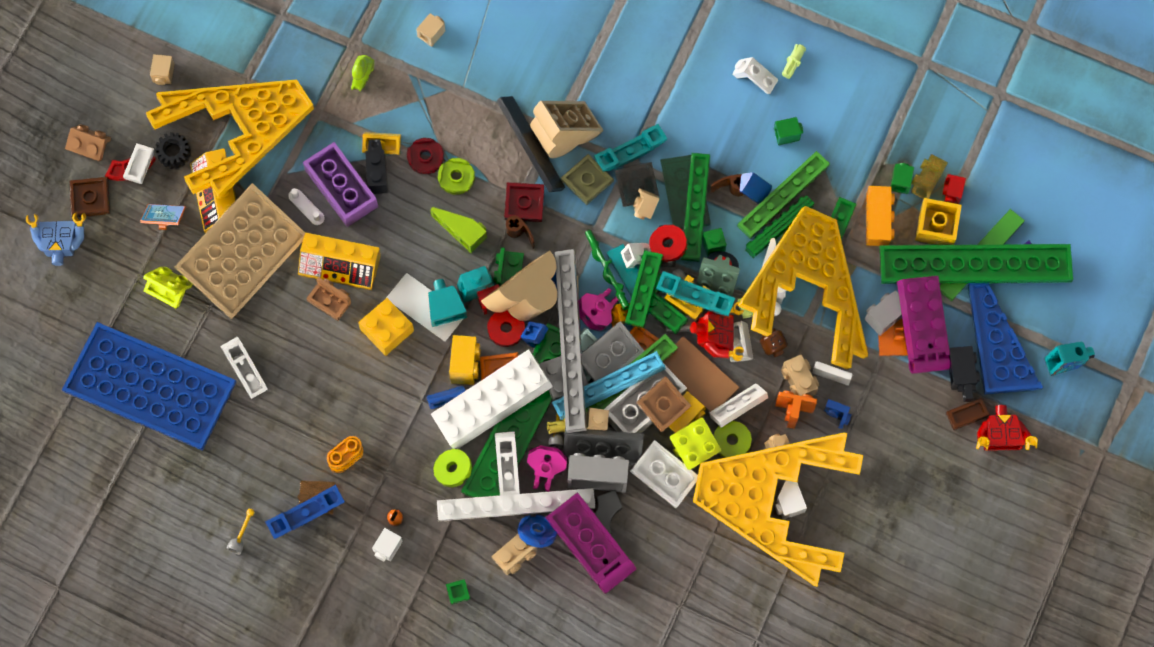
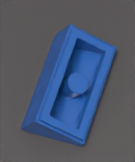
(754, 187)
(441, 398)

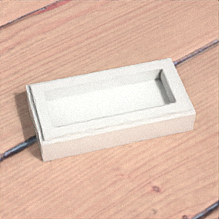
(139, 163)
(832, 373)

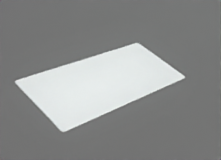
(413, 299)

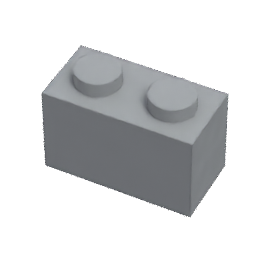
(884, 314)

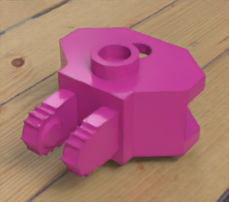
(596, 309)
(546, 466)

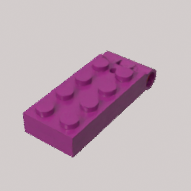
(924, 324)
(590, 543)

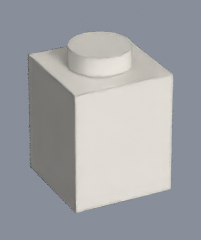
(387, 545)

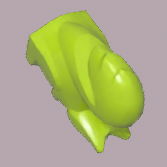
(361, 71)

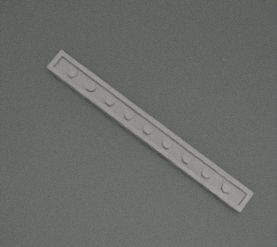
(570, 341)

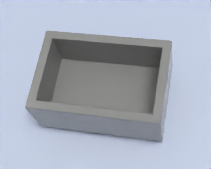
(598, 473)

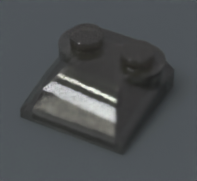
(632, 178)

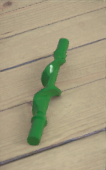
(607, 274)

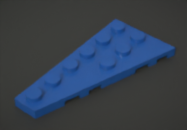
(999, 350)

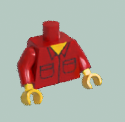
(716, 334)
(1004, 432)

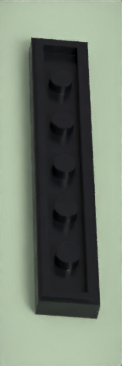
(530, 144)

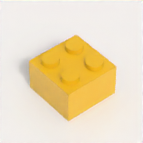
(938, 222)
(386, 326)
(463, 360)

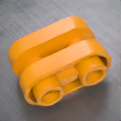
(345, 454)

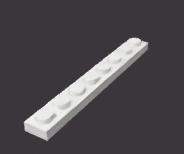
(508, 504)

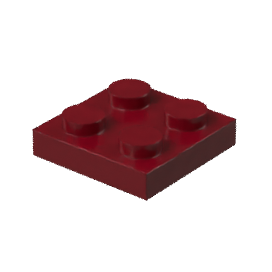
(524, 201)

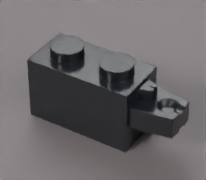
(376, 168)
(963, 371)

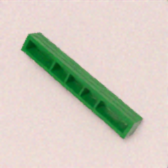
(777, 228)

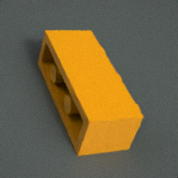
(879, 215)

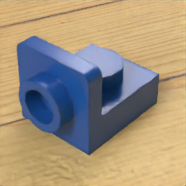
(534, 333)
(836, 409)

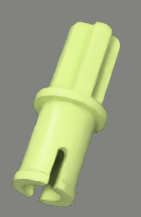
(793, 61)

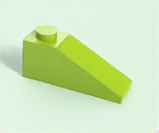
(462, 228)

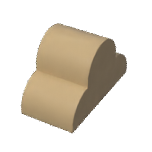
(564, 126)
(528, 291)

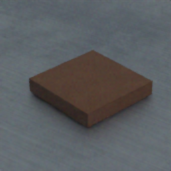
(90, 196)

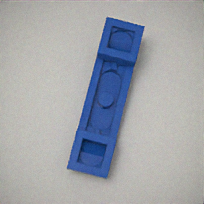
(305, 512)

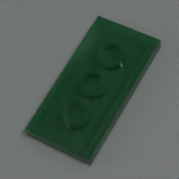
(676, 181)

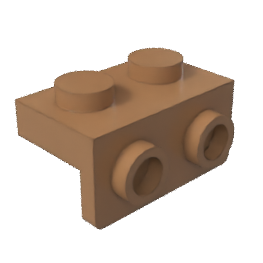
(87, 142)
(329, 299)

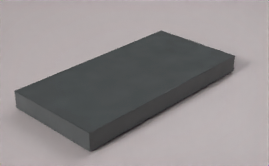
(604, 443)

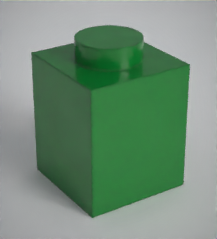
(788, 130)
(902, 178)
(714, 241)

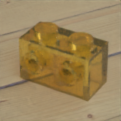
(929, 177)

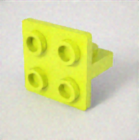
(166, 285)
(695, 443)

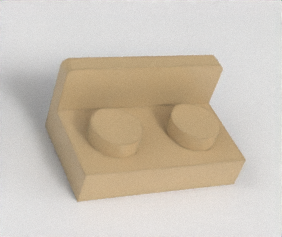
(513, 554)

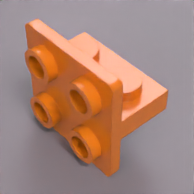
(794, 404)

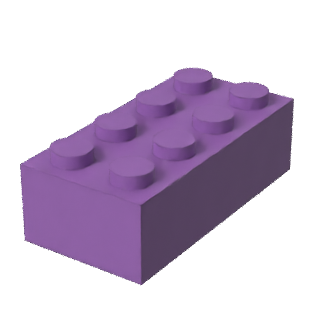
(340, 184)

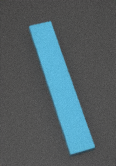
(616, 381)

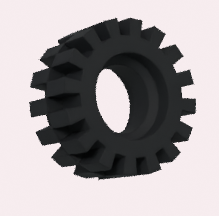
(169, 141)

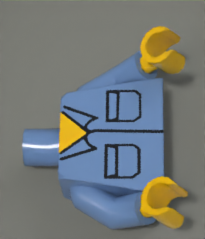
(57, 237)

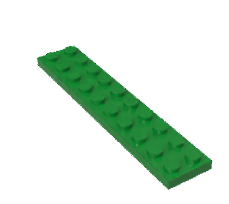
(978, 263)
(524, 422)

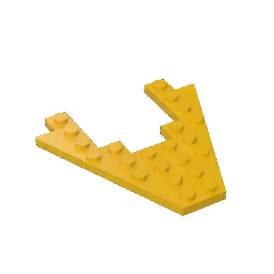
(262, 112)
(815, 254)
(743, 491)

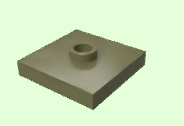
(587, 179)

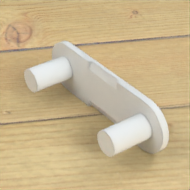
(306, 207)

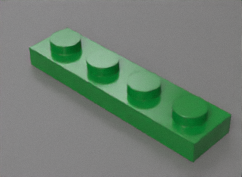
(644, 289)

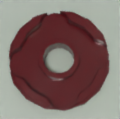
(429, 165)

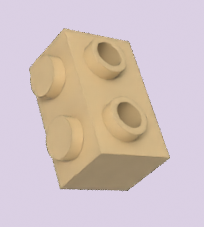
(799, 377)

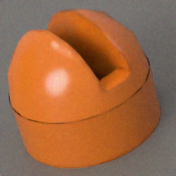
(398, 519)

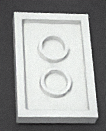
(664, 474)

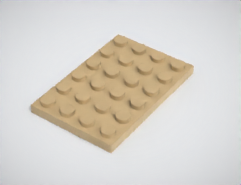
(241, 251)

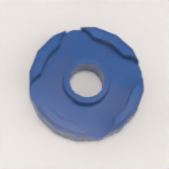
(531, 537)

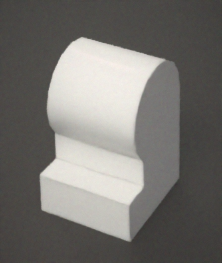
(633, 253)

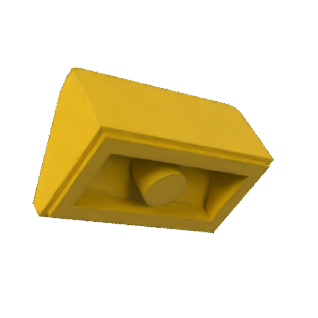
(389, 142)

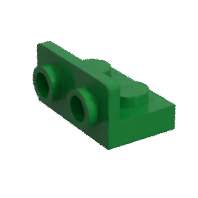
(509, 265)

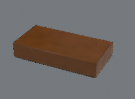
(967, 414)

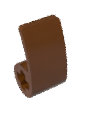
(732, 181)
(516, 232)

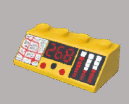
(210, 206)
(338, 261)

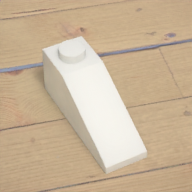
(244, 367)
(507, 463)

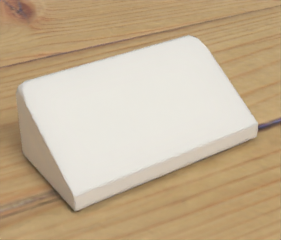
(742, 339)

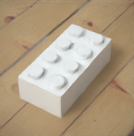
(624, 411)

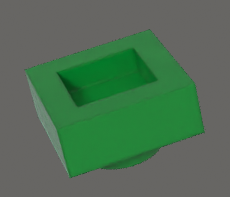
(457, 591)

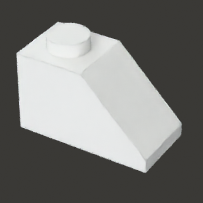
(790, 501)

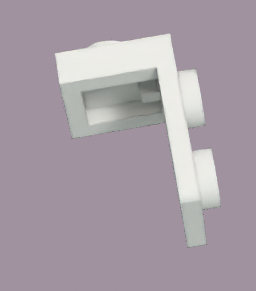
(755, 72)

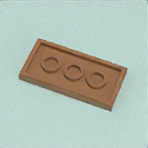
(700, 375)

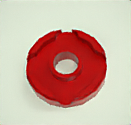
(664, 233)
(502, 338)

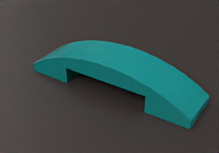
(631, 150)
(695, 294)

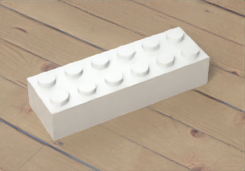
(492, 400)

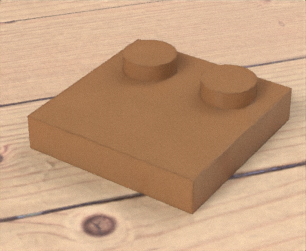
(663, 404)

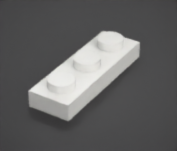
(738, 405)

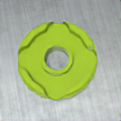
(458, 186)
(733, 429)
(445, 461)

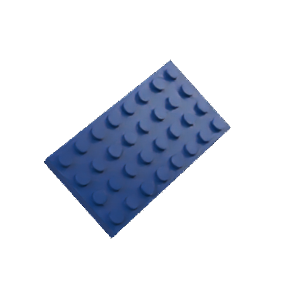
(149, 386)

